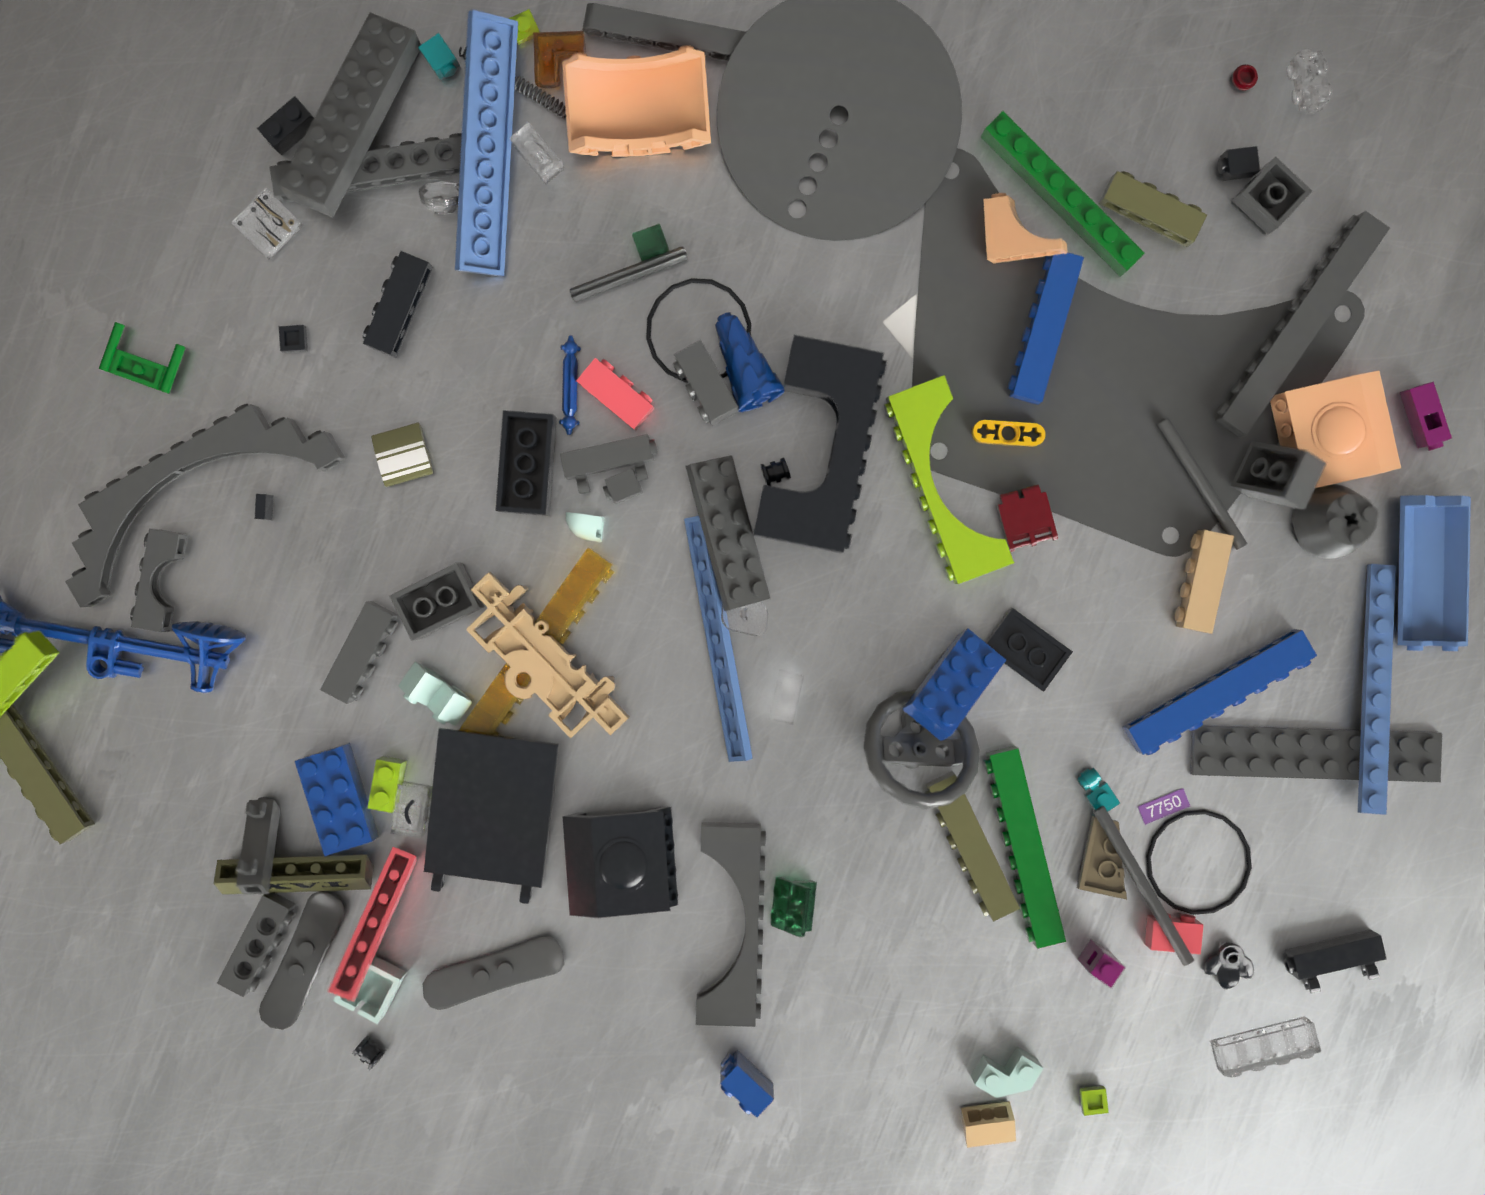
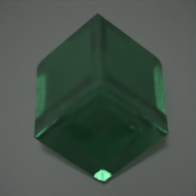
(650, 242)

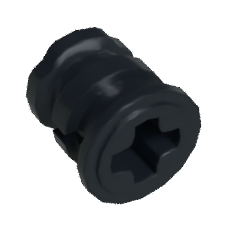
(775, 471)
(369, 1052)

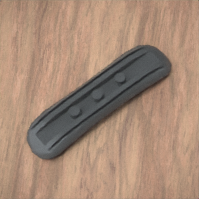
(301, 961)
(493, 972)

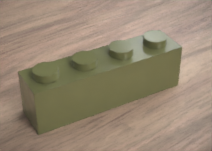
(1153, 208)

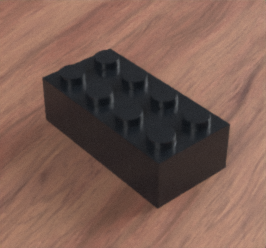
(526, 463)

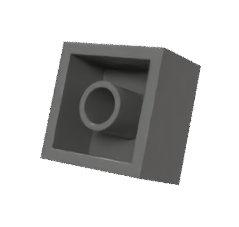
(1272, 195)

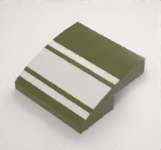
(402, 454)

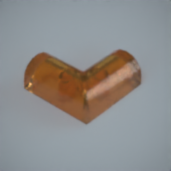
(549, 50)

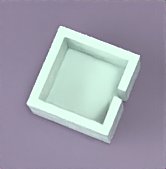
(376, 990)

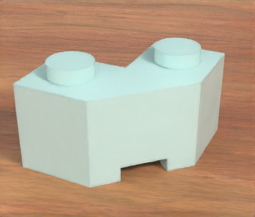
(427, 688)
(1016, 1076)

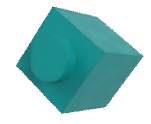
(439, 56)

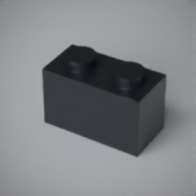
(286, 125)

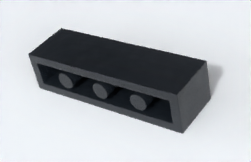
(397, 304)

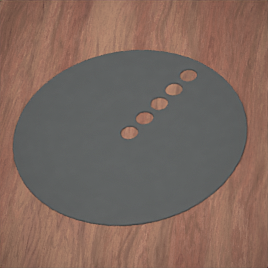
(898, 100)

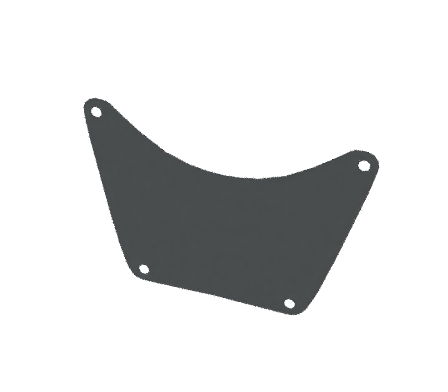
(1108, 387)

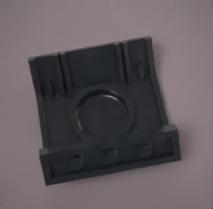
(620, 863)

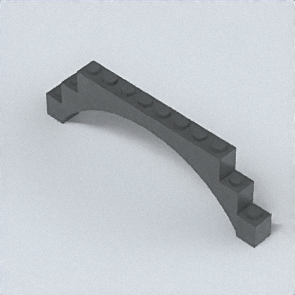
(116, 506)

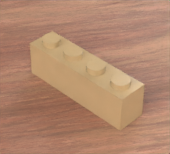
(1204, 581)

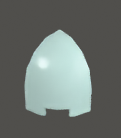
(585, 526)

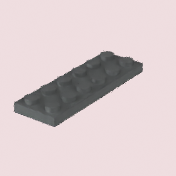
(727, 532)

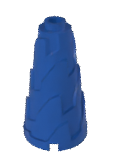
(746, 367)

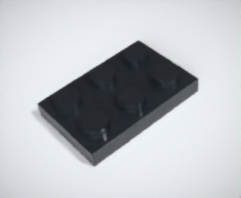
(1028, 649)

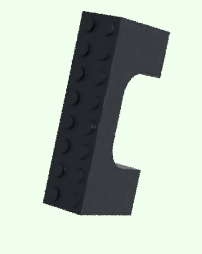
(849, 384)

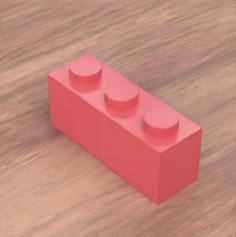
(616, 393)

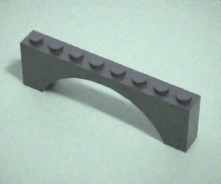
(733, 996)

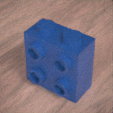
(746, 1084)

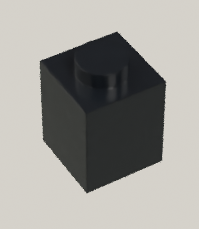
(1239, 163)

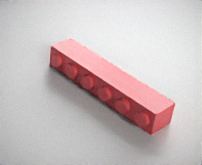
(373, 924)

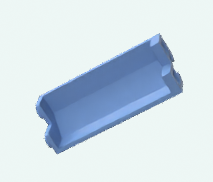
(1434, 571)

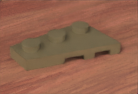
(1101, 865)

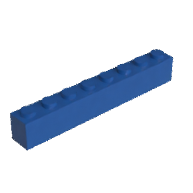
(1220, 691)

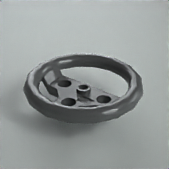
(916, 751)

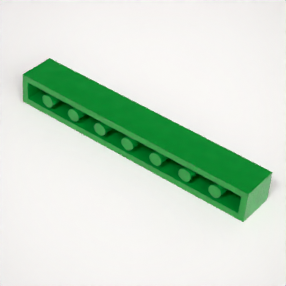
(1062, 194)
(1025, 847)

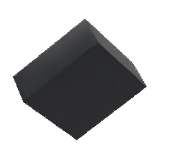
(293, 338)
(264, 507)

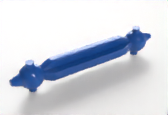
(569, 385)

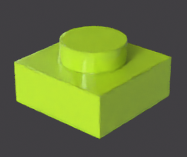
(526, 26)
(1093, 1100)

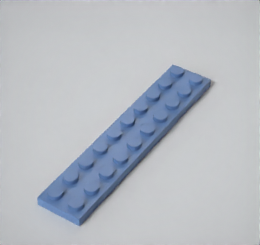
(486, 143)

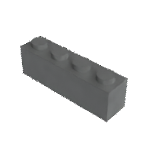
(359, 652)

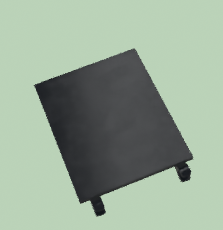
(490, 809)

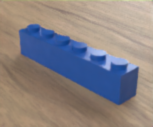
(1045, 327)

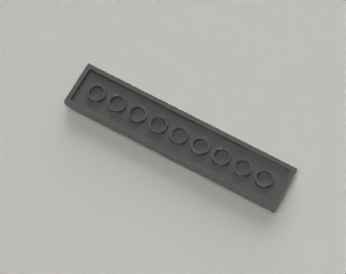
(1309, 753)

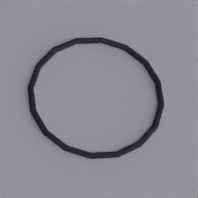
(664, 294)
(1236, 894)

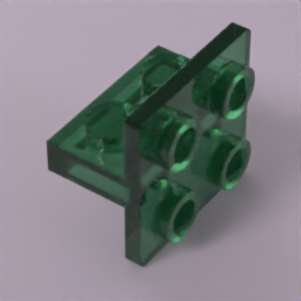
(793, 906)

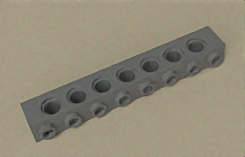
(386, 173)

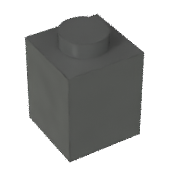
(622, 486)

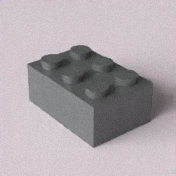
(705, 383)
(1278, 474)
(436, 601)

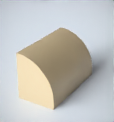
(988, 1124)

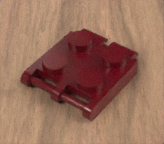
(1026, 517)

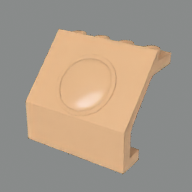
(1340, 424)

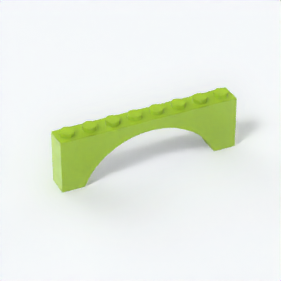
(915, 417)

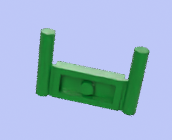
(138, 368)

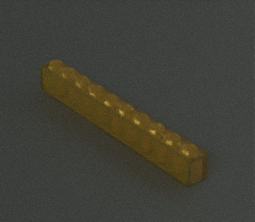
(560, 614)

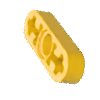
(1026, 441)

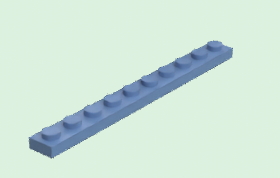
(719, 647)
(1376, 689)

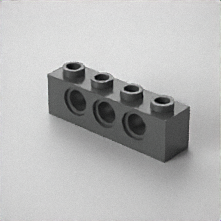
(234, 975)

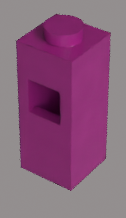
(1426, 416)
(1101, 963)

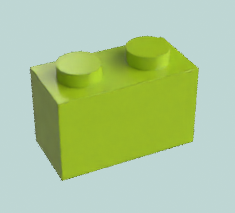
(386, 777)

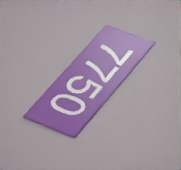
(1164, 806)

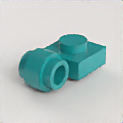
(1100, 794)

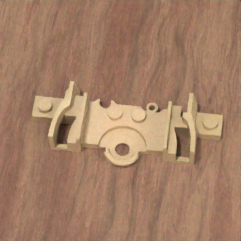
(544, 659)

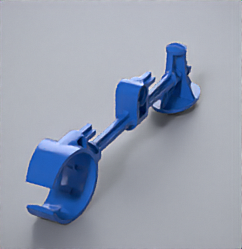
(109, 645)

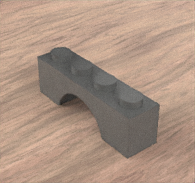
(150, 608)

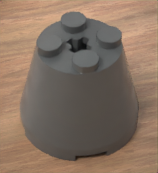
(1334, 522)

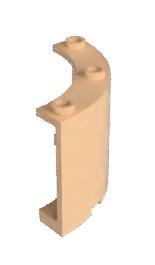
(636, 103)

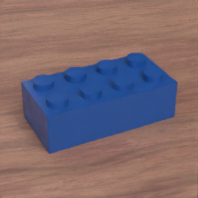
(954, 684)
(337, 799)

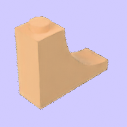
(1008, 237)

